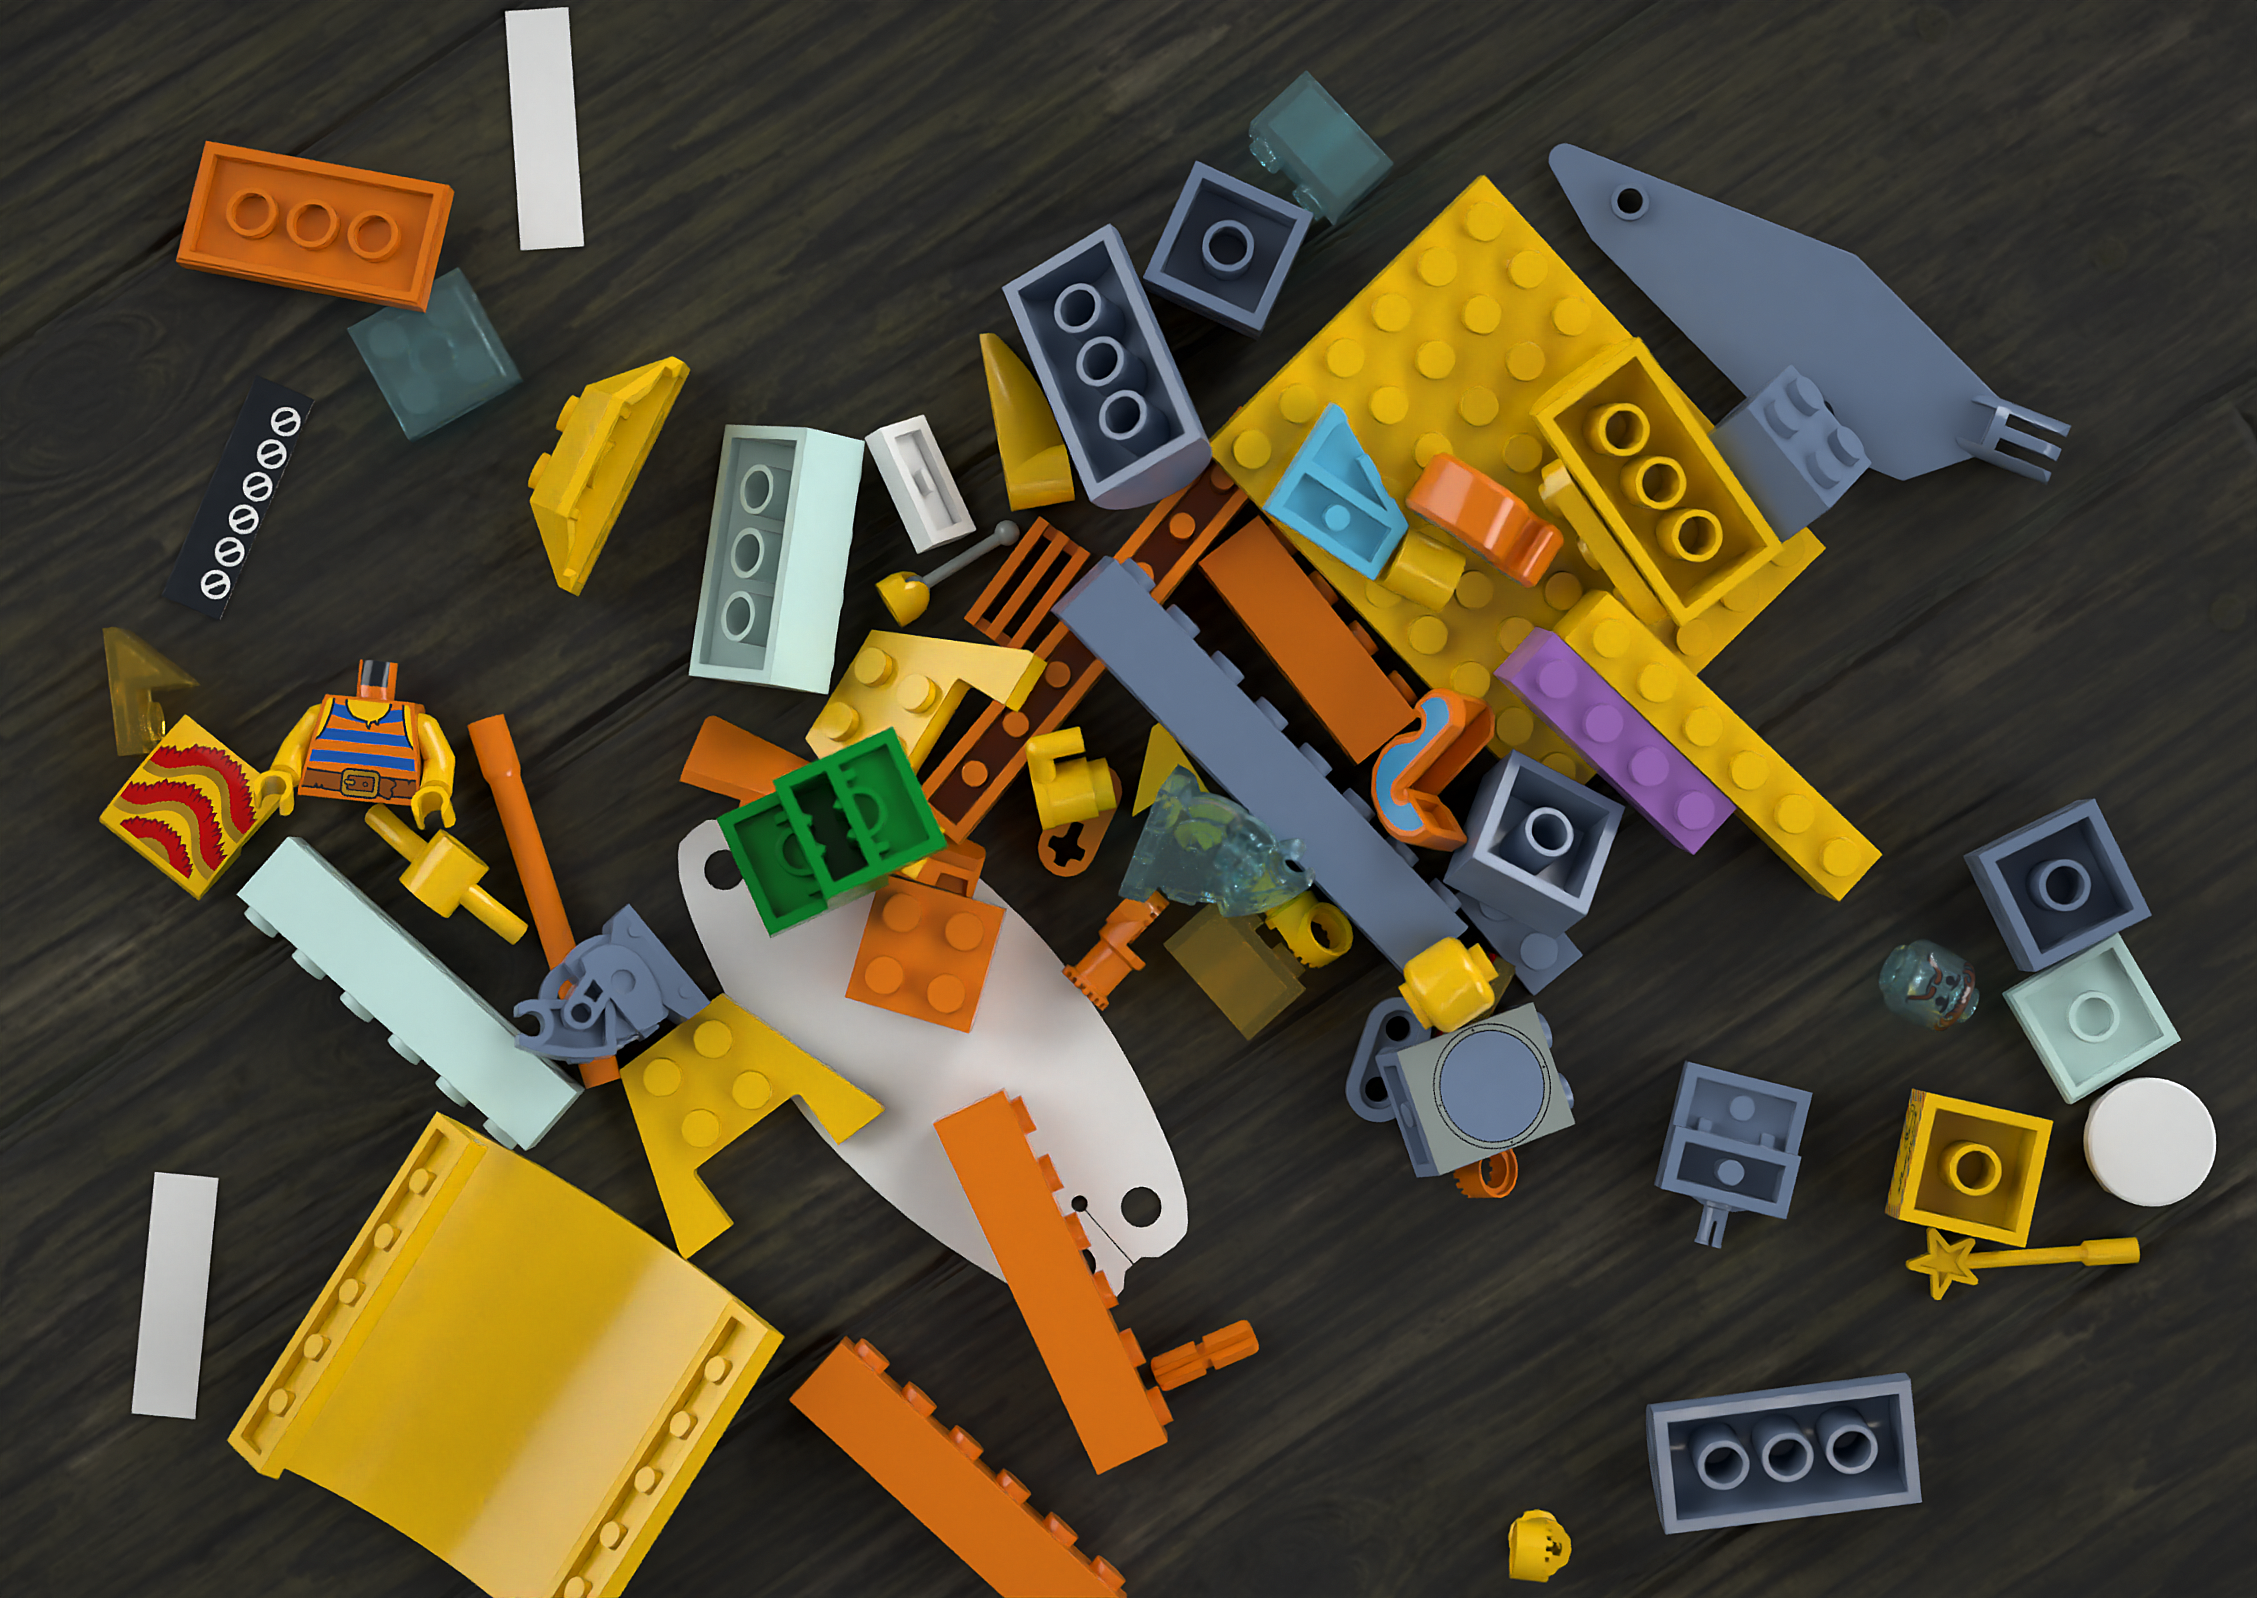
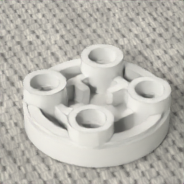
(2149, 1141)

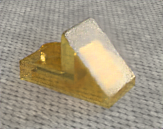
(133, 674)

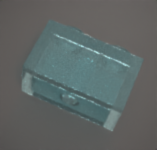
(1318, 149)

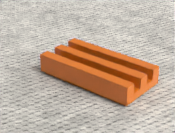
(1058, 543)

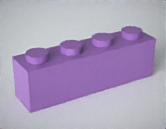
(1614, 740)

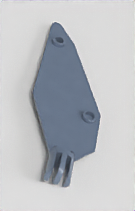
(1779, 298)

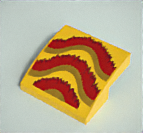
(189, 807)

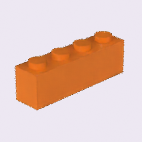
(1308, 640)

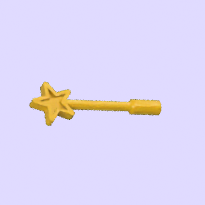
(1954, 1260)

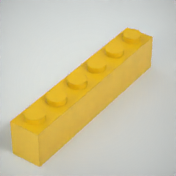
(1720, 745)

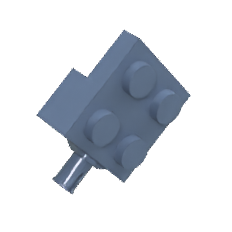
(1732, 1145)

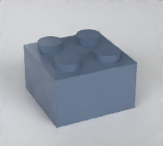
(1227, 250)
(1789, 452)
(1534, 844)
(2057, 885)

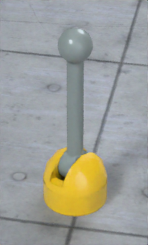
(908, 593)

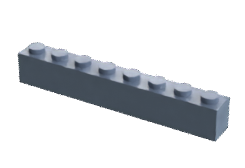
(1255, 762)

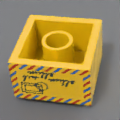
(1968, 1168)

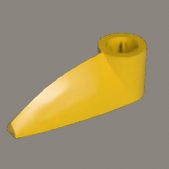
(1026, 431)

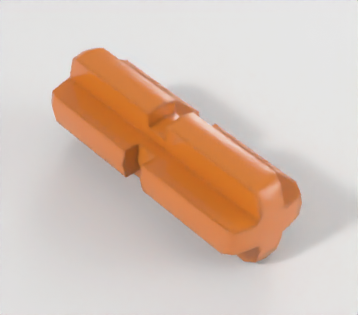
(1192, 1360)

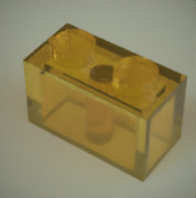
(1237, 967)

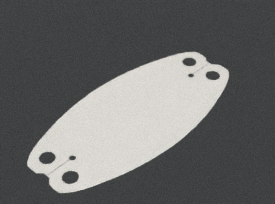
(1028, 1036)

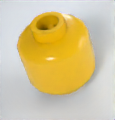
(1448, 984)

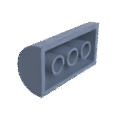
(1109, 374)
(1783, 1453)

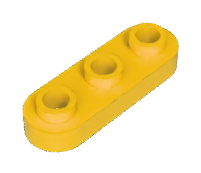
(1598, 543)

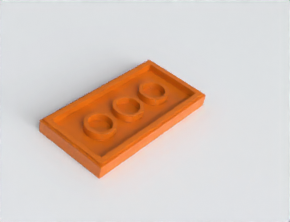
(315, 226)

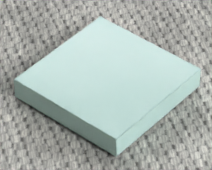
(2091, 1017)

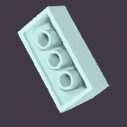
(777, 557)

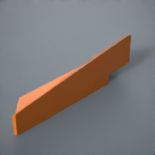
(743, 768)

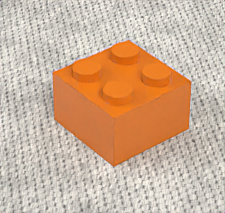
(926, 953)

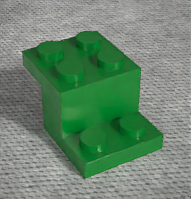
(832, 832)

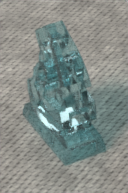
(1212, 853)

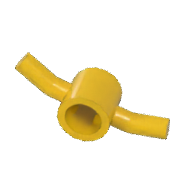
(444, 873)

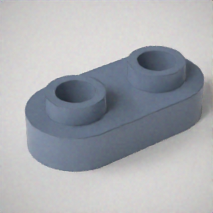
(1372, 1043)

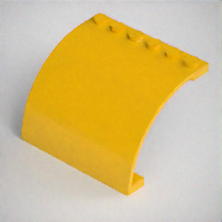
(508, 1374)

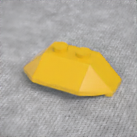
(597, 463)

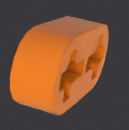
(1089, 838)

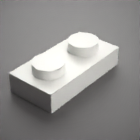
(920, 483)

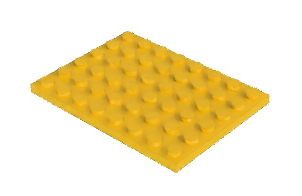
(1451, 361)

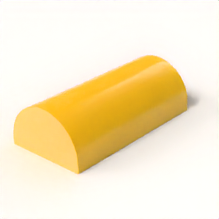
(1655, 479)

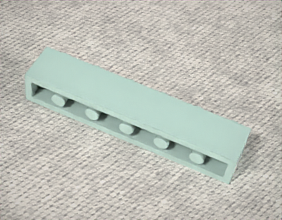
(409, 992)

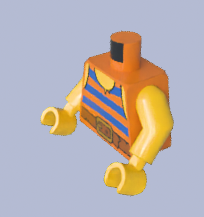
(365, 751)

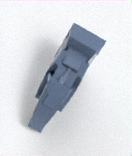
(617, 994)

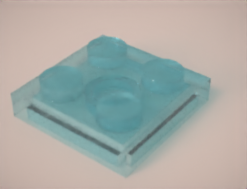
(436, 360)

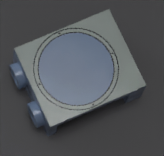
(1476, 1090)

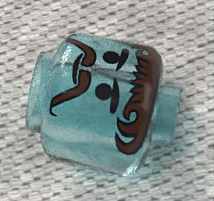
(1929, 985)

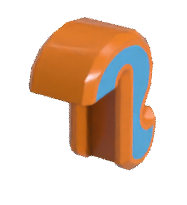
(1485, 518)
(1423, 762)

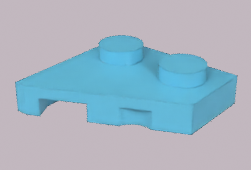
(1338, 497)

